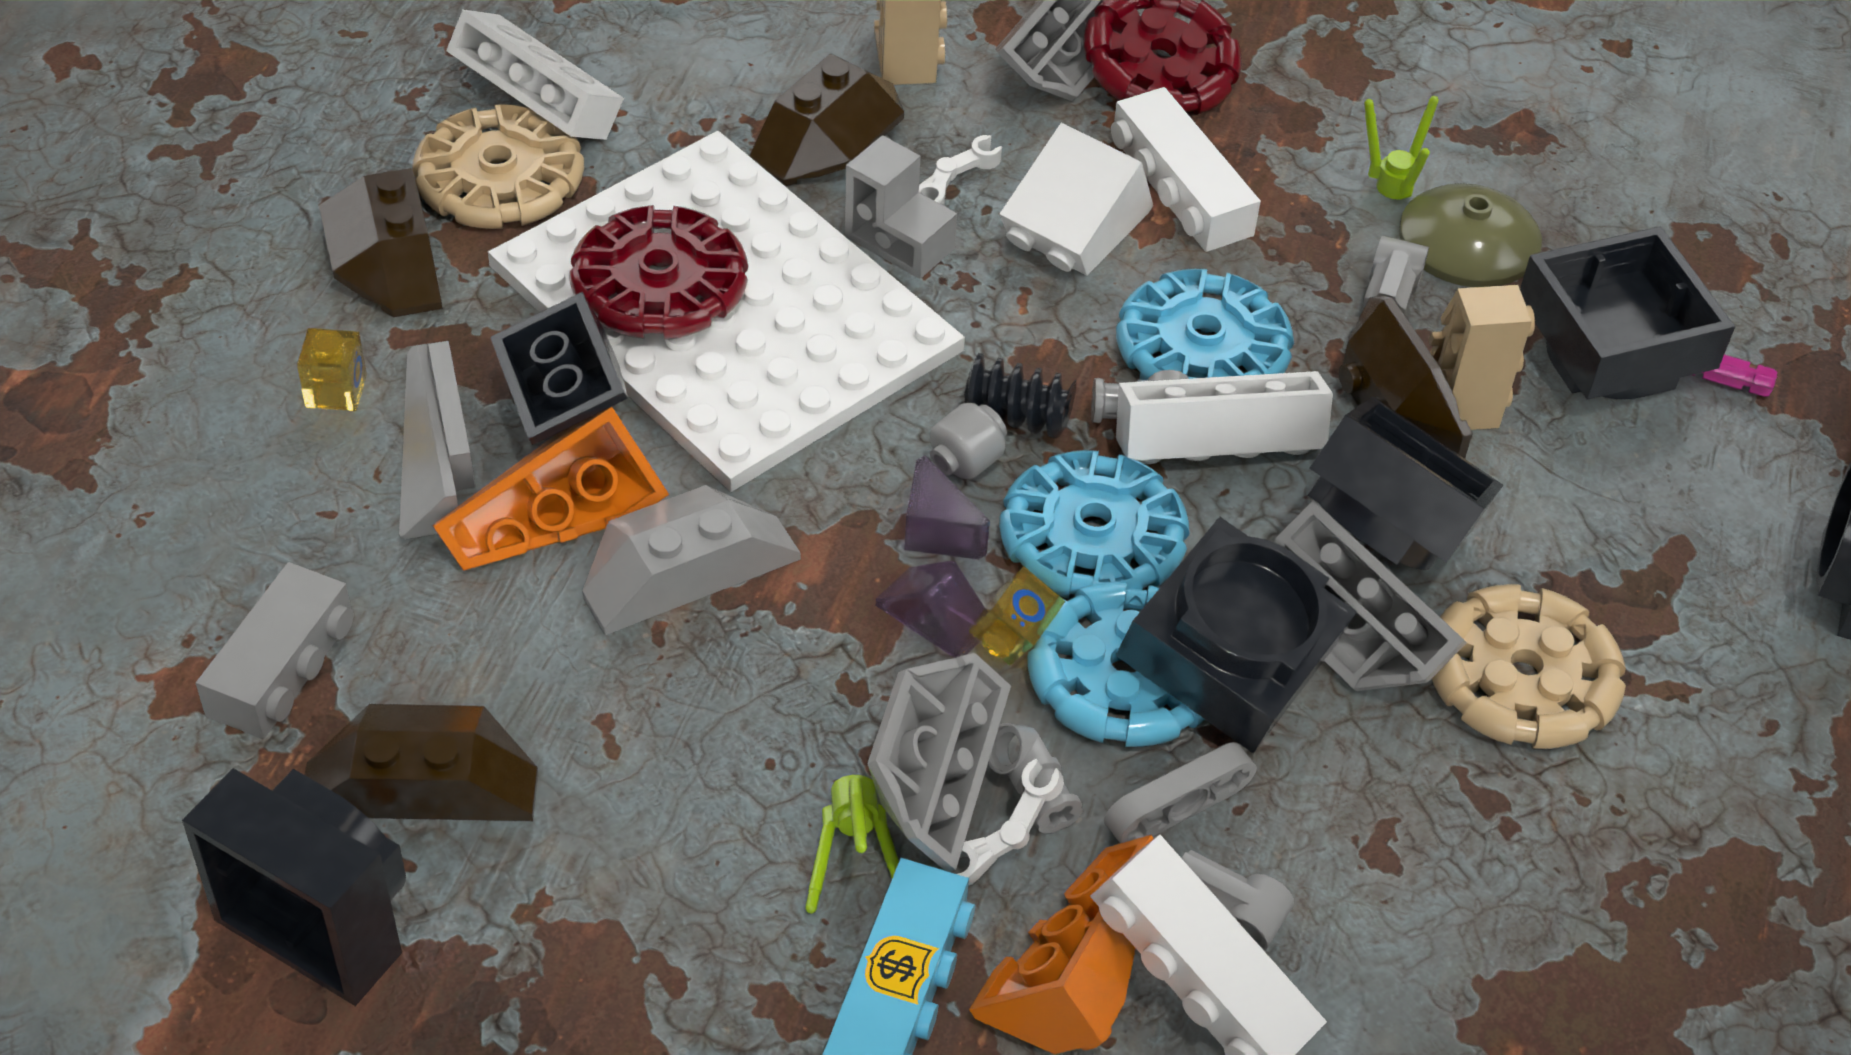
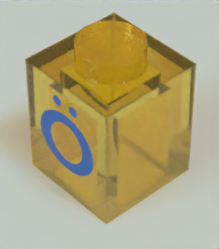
(332, 369)
(1016, 616)

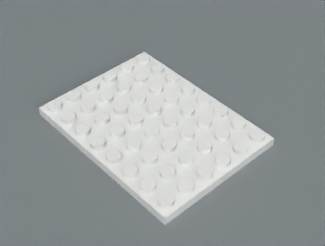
(798, 353)

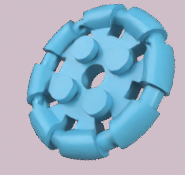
(1169, 311)
(1099, 489)
(1095, 677)

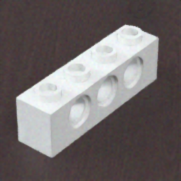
(535, 75)

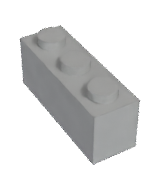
(275, 650)

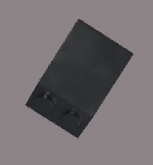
(559, 367)

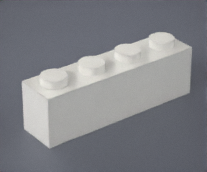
(1186, 169)
(1223, 416)
(1205, 955)

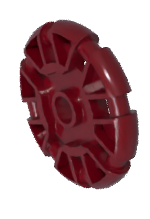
(1161, 30)
(651, 301)

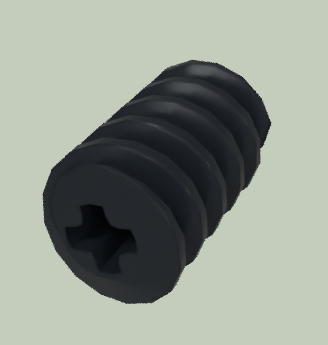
(1020, 397)

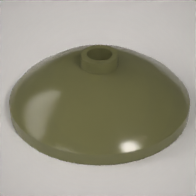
(1471, 234)

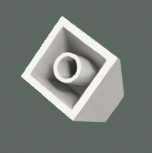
(1077, 201)

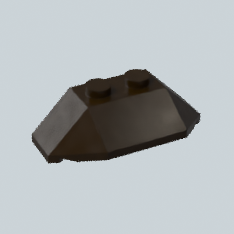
(825, 121)
(382, 243)
(1397, 369)
(428, 765)

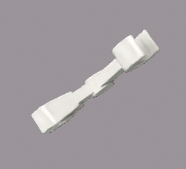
(948, 168)
(1015, 831)

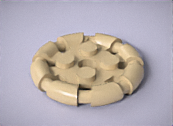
(461, 160)
(1546, 647)

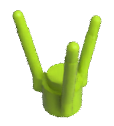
(1399, 169)
(855, 813)

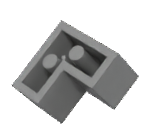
(891, 214)

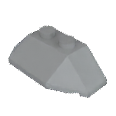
(1049, 46)
(681, 554)
(1394, 632)
(937, 751)

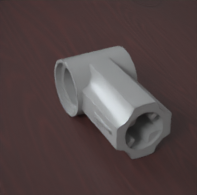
(1396, 270)
(1254, 902)

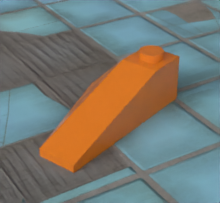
(554, 494)
(1072, 975)

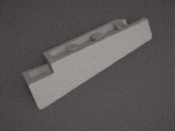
(434, 441)

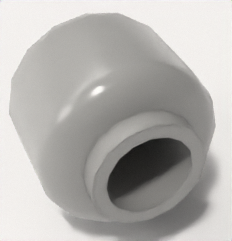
(968, 440)

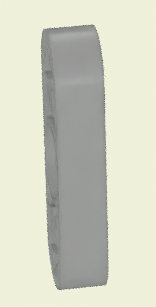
(1181, 793)

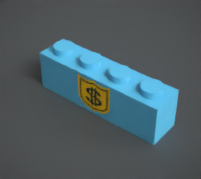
(904, 963)

